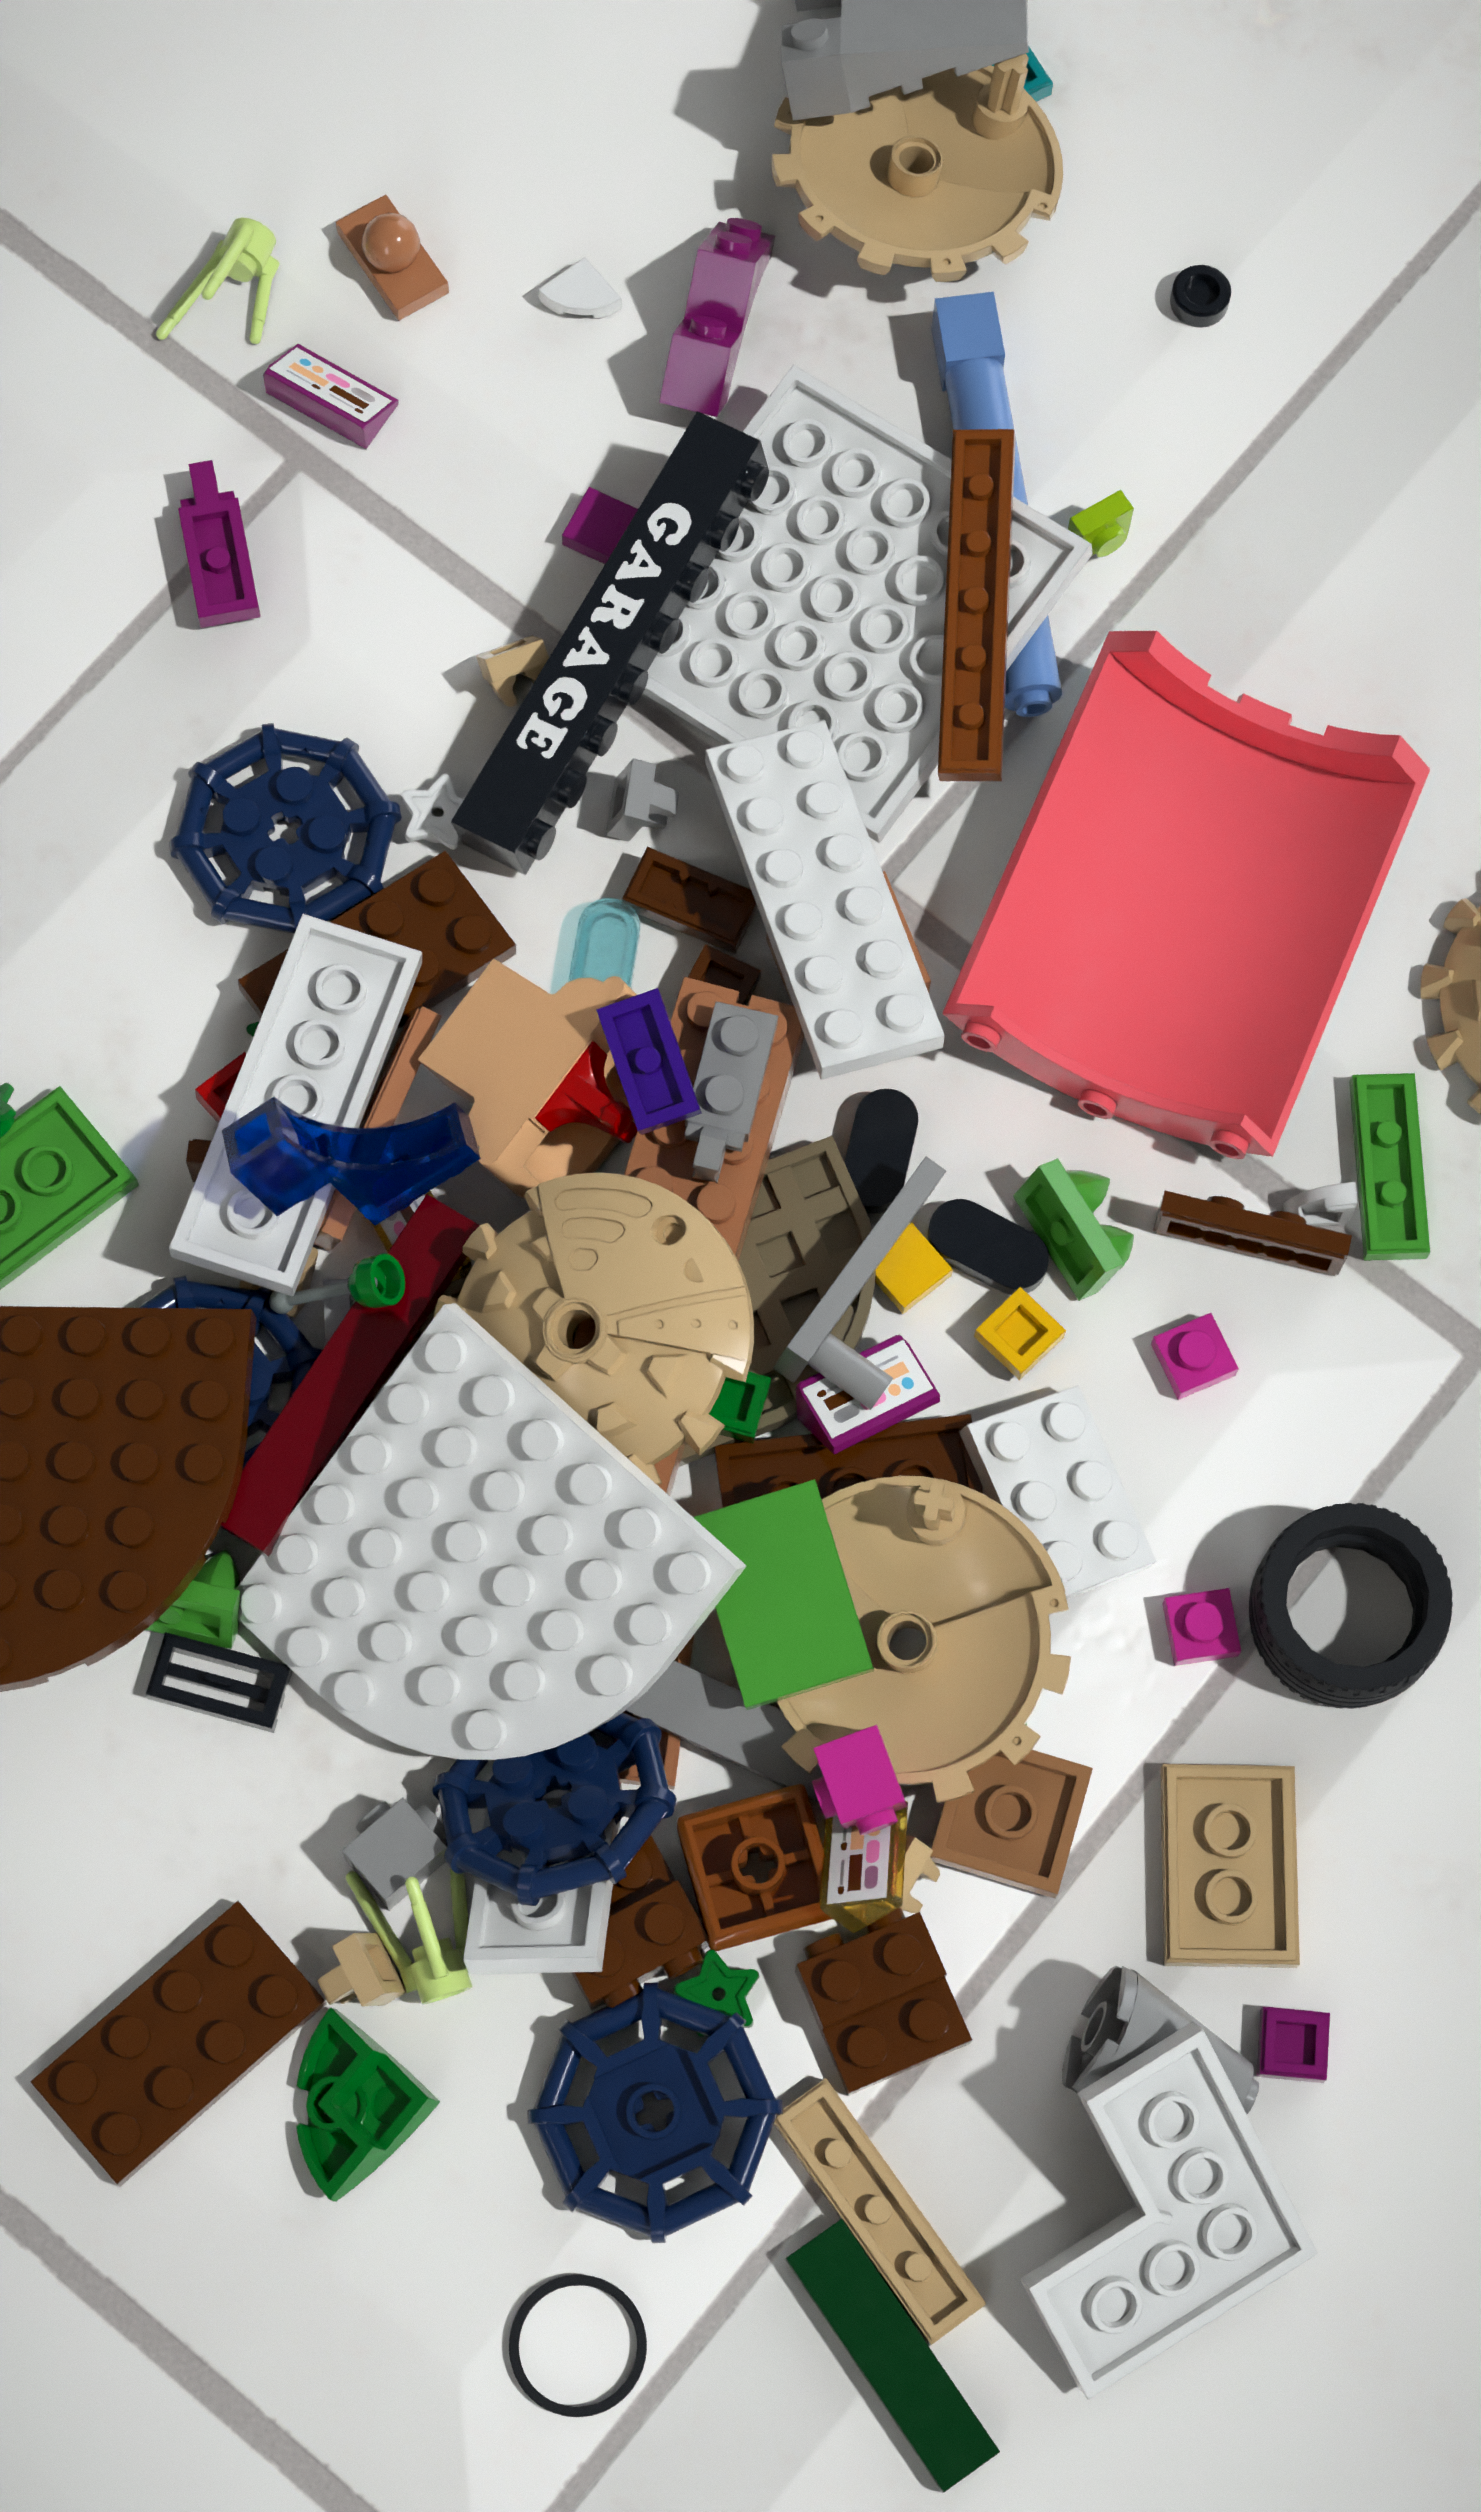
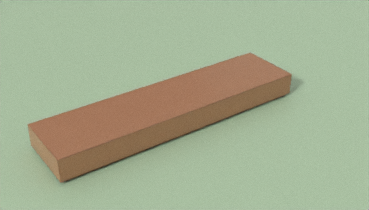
(383, 1109)

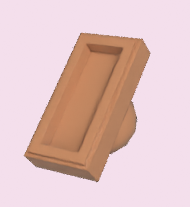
(392, 257)

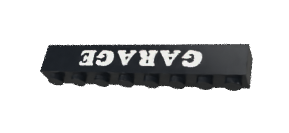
(612, 643)

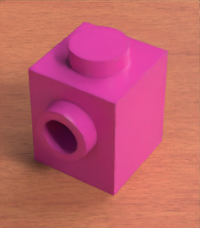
(858, 1781)

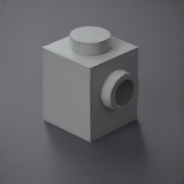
(396, 1846)

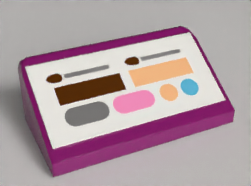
(329, 395)
(844, 1421)

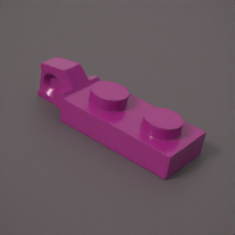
(217, 551)

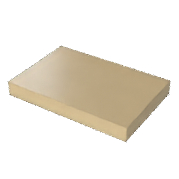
(1229, 1866)

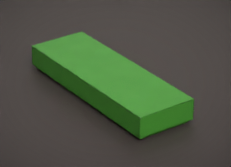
(1389, 1167)

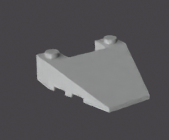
(891, 44)

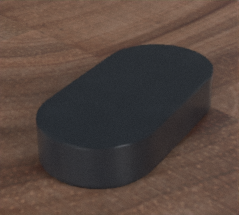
(881, 1147)
(988, 1246)

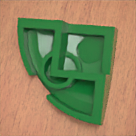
(356, 2105)

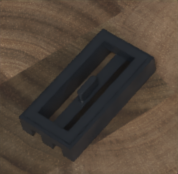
(271, 1697)

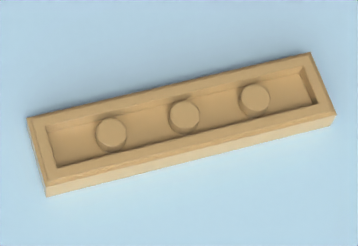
(878, 2212)

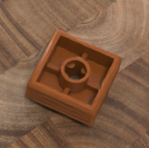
(717, 1848)

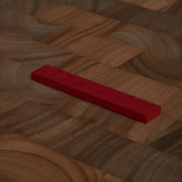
(346, 1377)

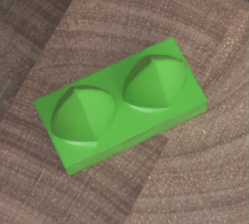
(1061, 1213)
(208, 1605)

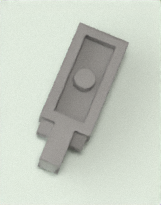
(729, 1084)

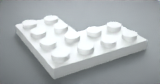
(1204, 2220)

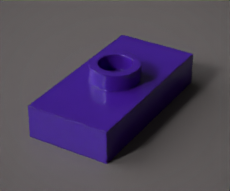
(649, 1061)

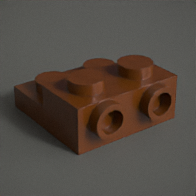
(647, 1932)
(881, 2000)

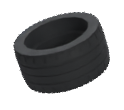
(1387, 1539)

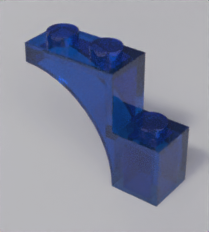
(377, 1169)

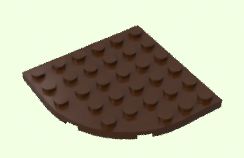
(111, 1471)

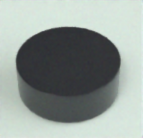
(1200, 296)

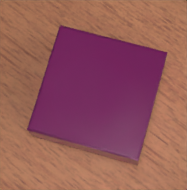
(597, 525)
(1293, 2044)

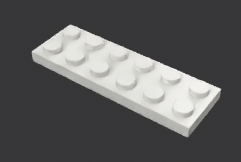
(824, 900)
(321, 1058)

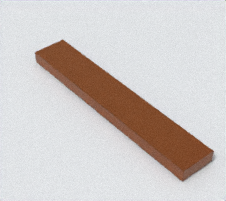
(977, 605)

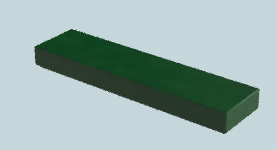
(892, 2356)

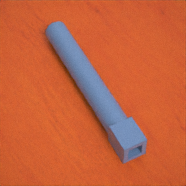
(972, 374)

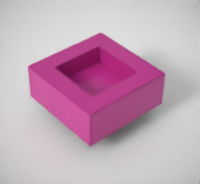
(1194, 1356)
(1201, 1627)

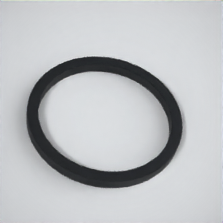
(532, 2300)

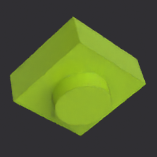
(1104, 523)

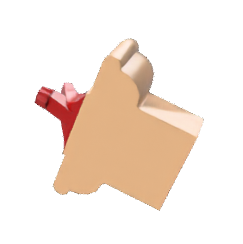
(535, 1075)

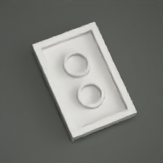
(1061, 1482)
(554, 1936)

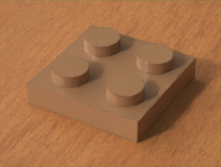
(1015, 1821)

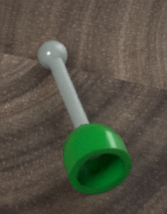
(373, 1284)

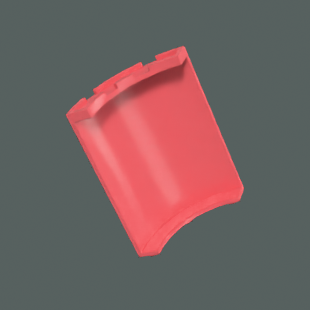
(1184, 901)

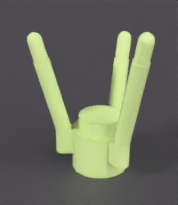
(240, 256)
(437, 1966)

